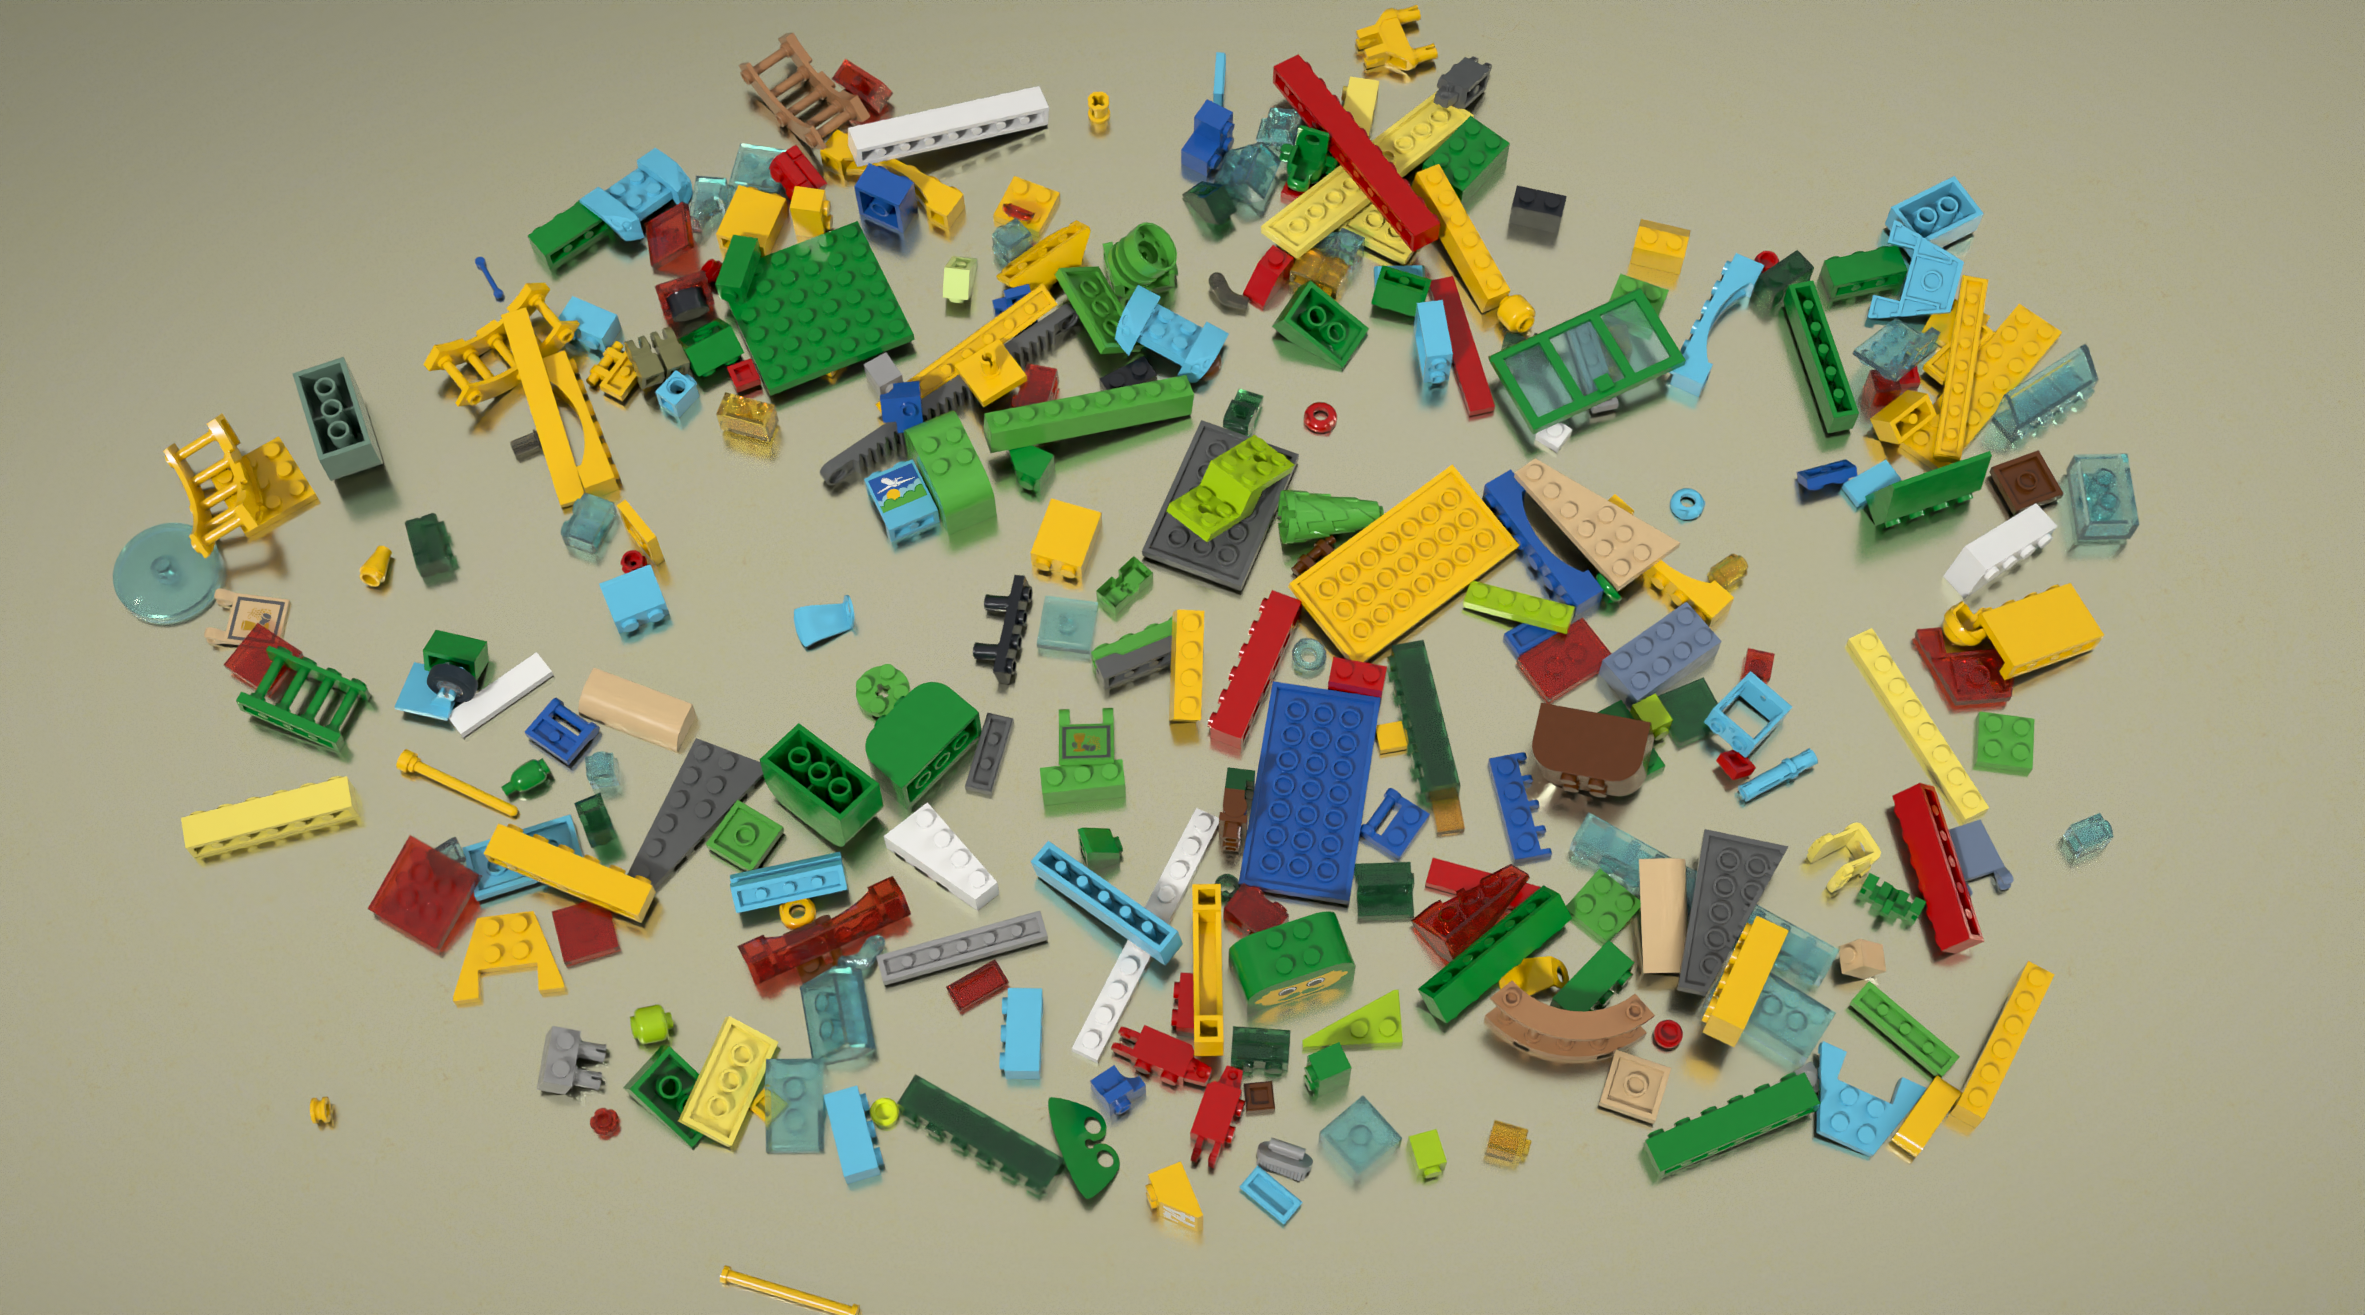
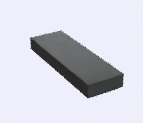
(989, 754)

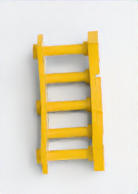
(491, 336)
(249, 496)

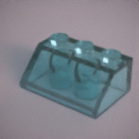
(837, 1015)

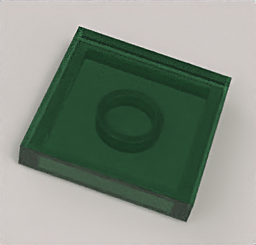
(1689, 709)

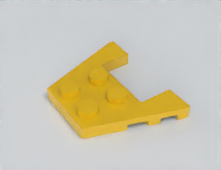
(507, 944)

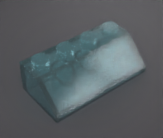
(2046, 395)

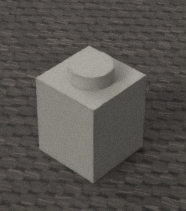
(882, 374)

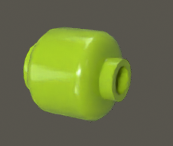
(651, 1024)

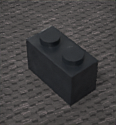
(1537, 209)

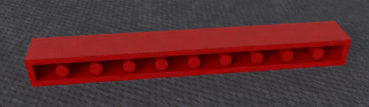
(1357, 153)

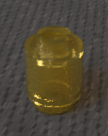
(1728, 571)

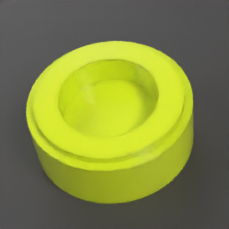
(884, 1112)

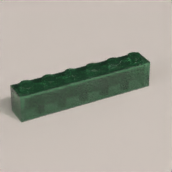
(1424, 721)
(981, 1135)

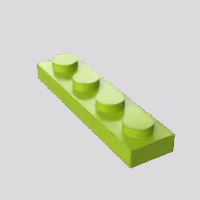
(1519, 607)

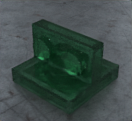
(1384, 890)

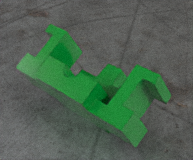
(1890, 901)

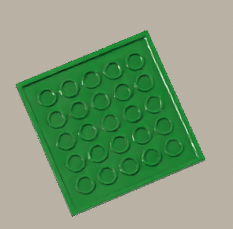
(819, 309)

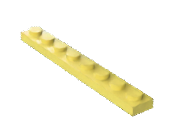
(1918, 725)

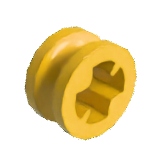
(320, 1110)

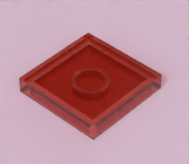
(669, 235)
(252, 661)
(585, 932)

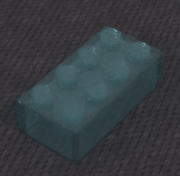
(1785, 1019)

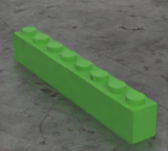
(1088, 413)

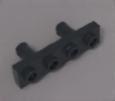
(1011, 638)

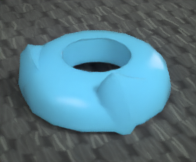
(1683, 512)

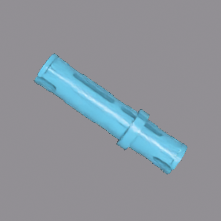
(1787, 769)

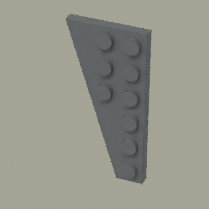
(1725, 892)

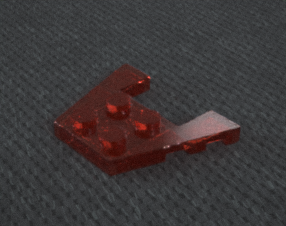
(1967, 675)

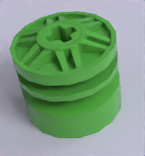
(1142, 256)

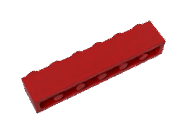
(1255, 670)
(1937, 868)

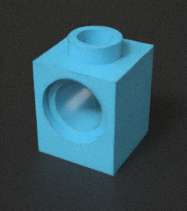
(677, 403)

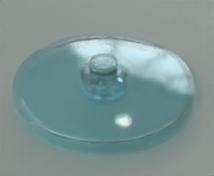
(163, 576)

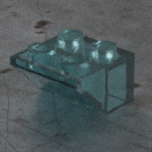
(1248, 172)

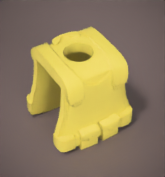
(1850, 837)

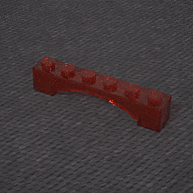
(776, 955)

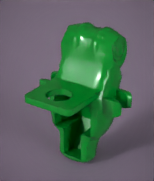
(1307, 158)

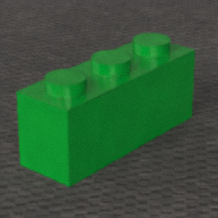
(566, 234)
(1863, 271)
(1595, 980)

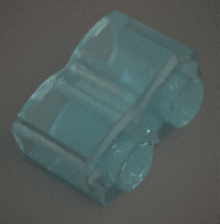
(588, 523)

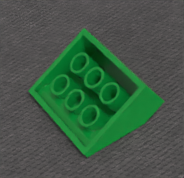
(1928, 490)

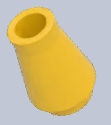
(375, 568)

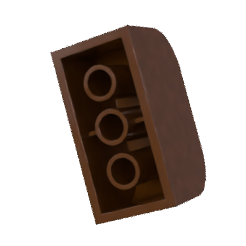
(1592, 750)

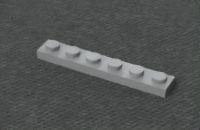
(962, 947)

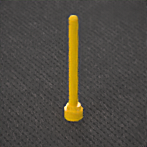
(410, 762)

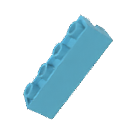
(788, 882)

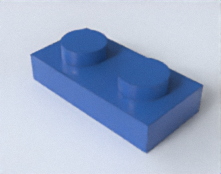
(1834, 472)

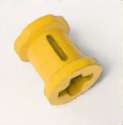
(1098, 107)

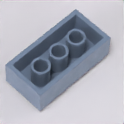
(1660, 656)

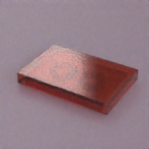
(1564, 660)

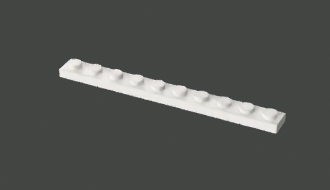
(1133, 960)

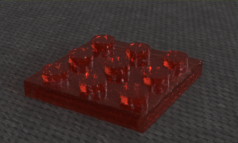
(424, 892)

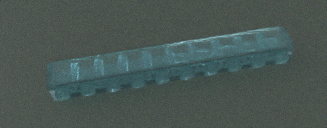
(1620, 854)

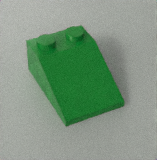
(1320, 325)
(663, 1090)

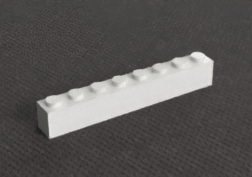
(948, 126)

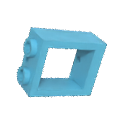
(1433, 341)
(1752, 690)

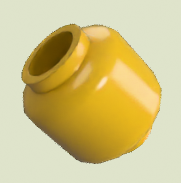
(1516, 313)

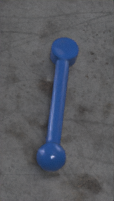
(480, 263)

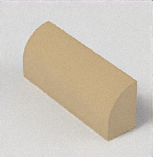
(636, 709)
(1663, 913)

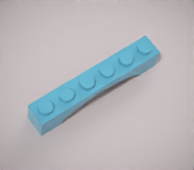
(1738, 281)

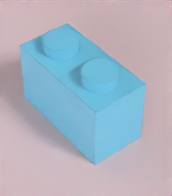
(597, 325)

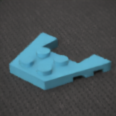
(1929, 281)
(1854, 1115)

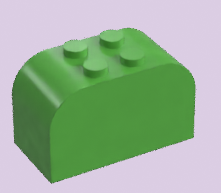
(951, 471)

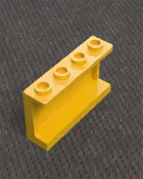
(2040, 629)

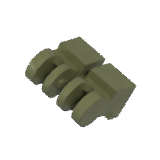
(653, 367)

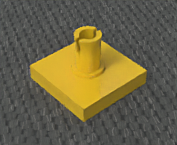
(991, 373)

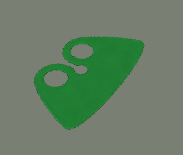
(1082, 1162)

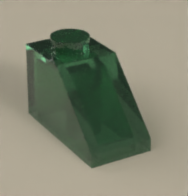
(1211, 202)

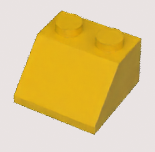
(1660, 246)

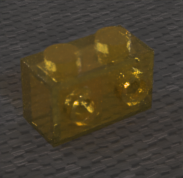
(747, 417)

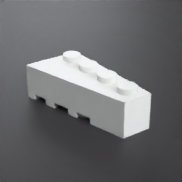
(2000, 550)
(937, 851)

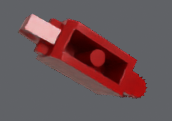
(1163, 1056)
(1216, 1115)

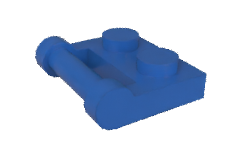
(558, 738)
(1401, 829)

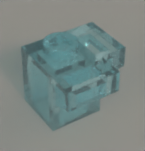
(1279, 127)

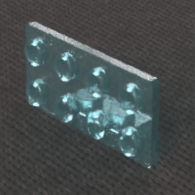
(1896, 349)

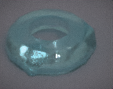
(1313, 646)

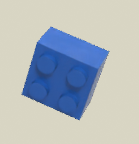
(886, 197)

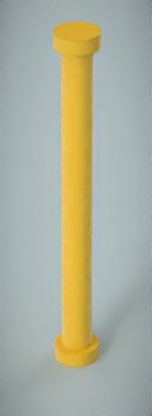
(788, 1293)

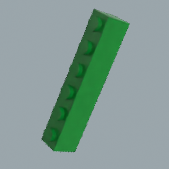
(1820, 357)
(1495, 954)
(1731, 1124)

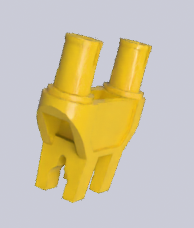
(1389, 43)

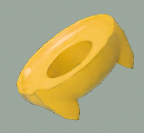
(793, 923)

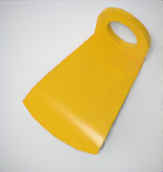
(1536, 974)

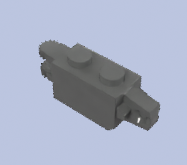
(1462, 83)

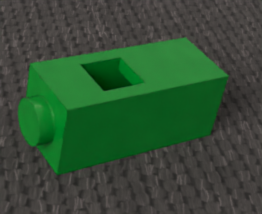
(738, 268)

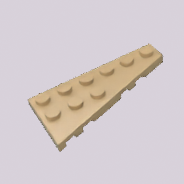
(1606, 534)

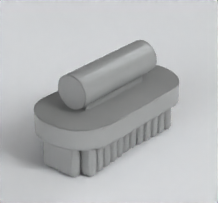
(1284, 1158)

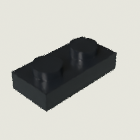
(1131, 374)

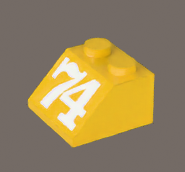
(1174, 1197)

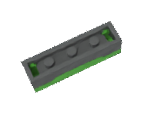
(1133, 654)

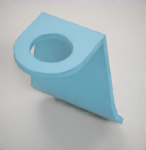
(823, 621)

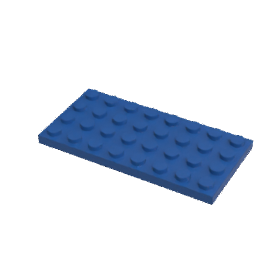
(1310, 792)

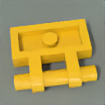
(620, 378)

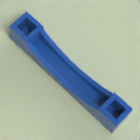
(1572, 586)

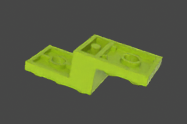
(1230, 488)

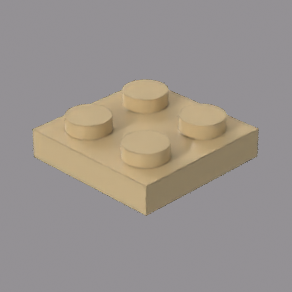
(1635, 1086)

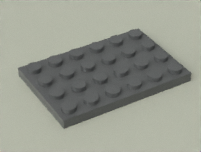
(1232, 553)

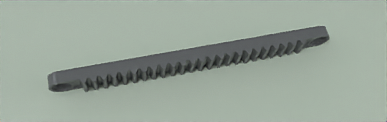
(945, 398)

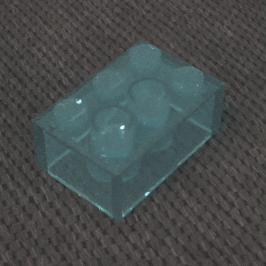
(2102, 496)

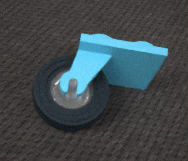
(436, 690)

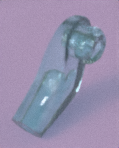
(866, 955)

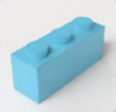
(1022, 1033)
(853, 1134)

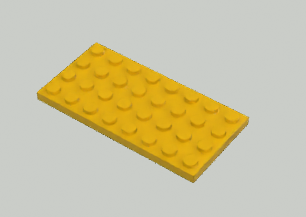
(1403, 566)

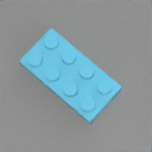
(500, 880)

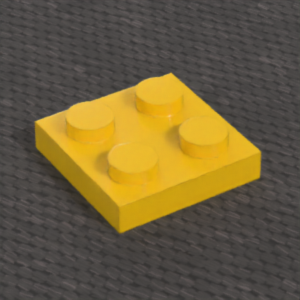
(1032, 198)

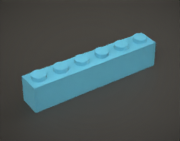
(1107, 903)

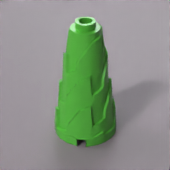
(1320, 515)

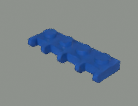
(1516, 808)

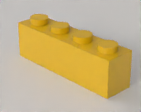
(1186, 665)

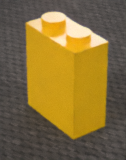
(754, 216)
(1066, 539)

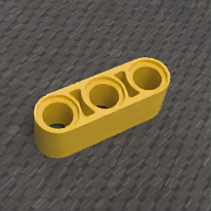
(1926, 1116)

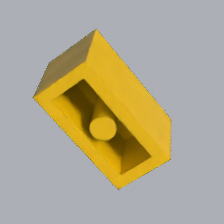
(810, 212)
(1903, 417)

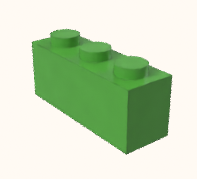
(1082, 782)

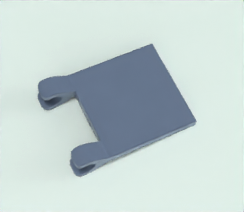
(1978, 854)

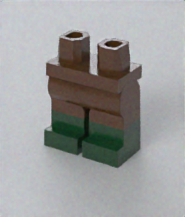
(1234, 818)

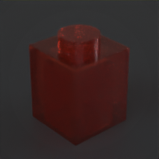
(1880, 390)

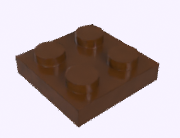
(2026, 482)

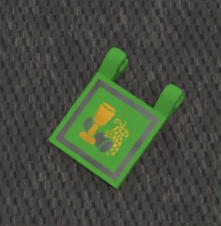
(1086, 742)

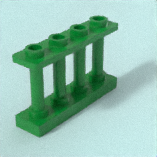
(303, 725)

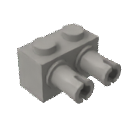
(559, 1058)

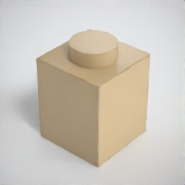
(1862, 959)

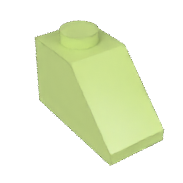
(959, 278)

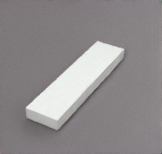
(500, 694)

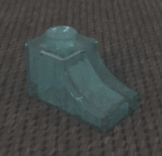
(708, 199)
(1343, 245)

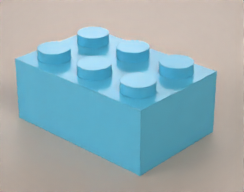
(1938, 213)

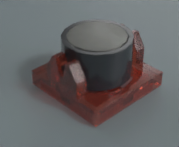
(685, 297)

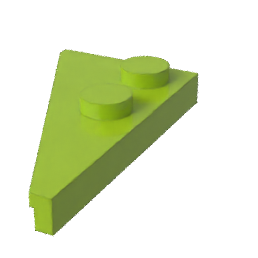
(1369, 1026)

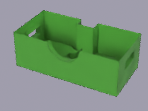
(1121, 591)

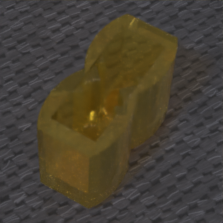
(1323, 271)

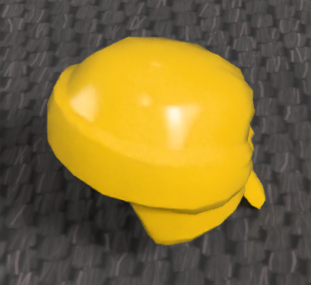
(1959, 623)

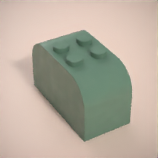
(337, 419)

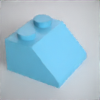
(634, 599)

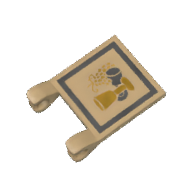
(245, 614)

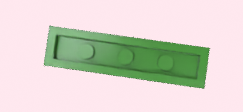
(1904, 1030)

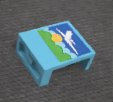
(902, 499)

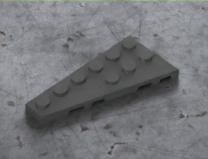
(694, 806)

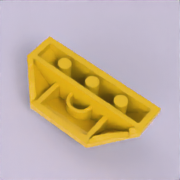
(1041, 262)

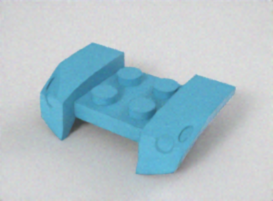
(640, 194)
(1169, 334)

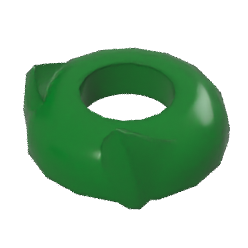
(1608, 589)

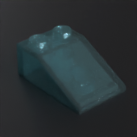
(795, 1105)

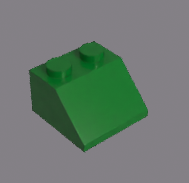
(711, 347)

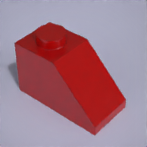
(1269, 276)

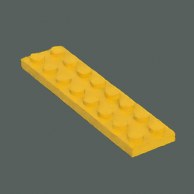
(1998, 369)

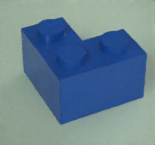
(1210, 138)

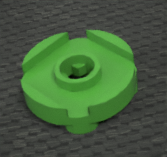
(877, 678)

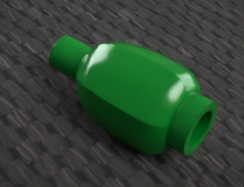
(527, 776)

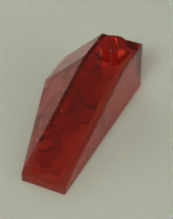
(1465, 918)

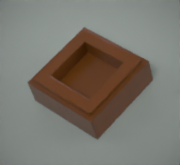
(1259, 1097)

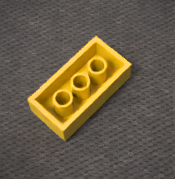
(1743, 980)

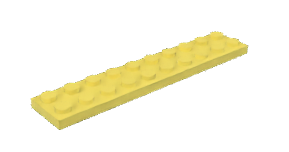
(1339, 197)

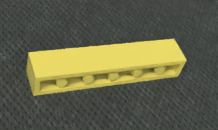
(269, 816)

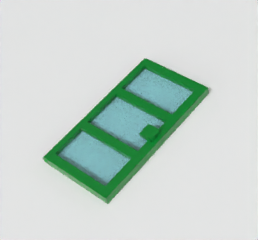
(1586, 360)

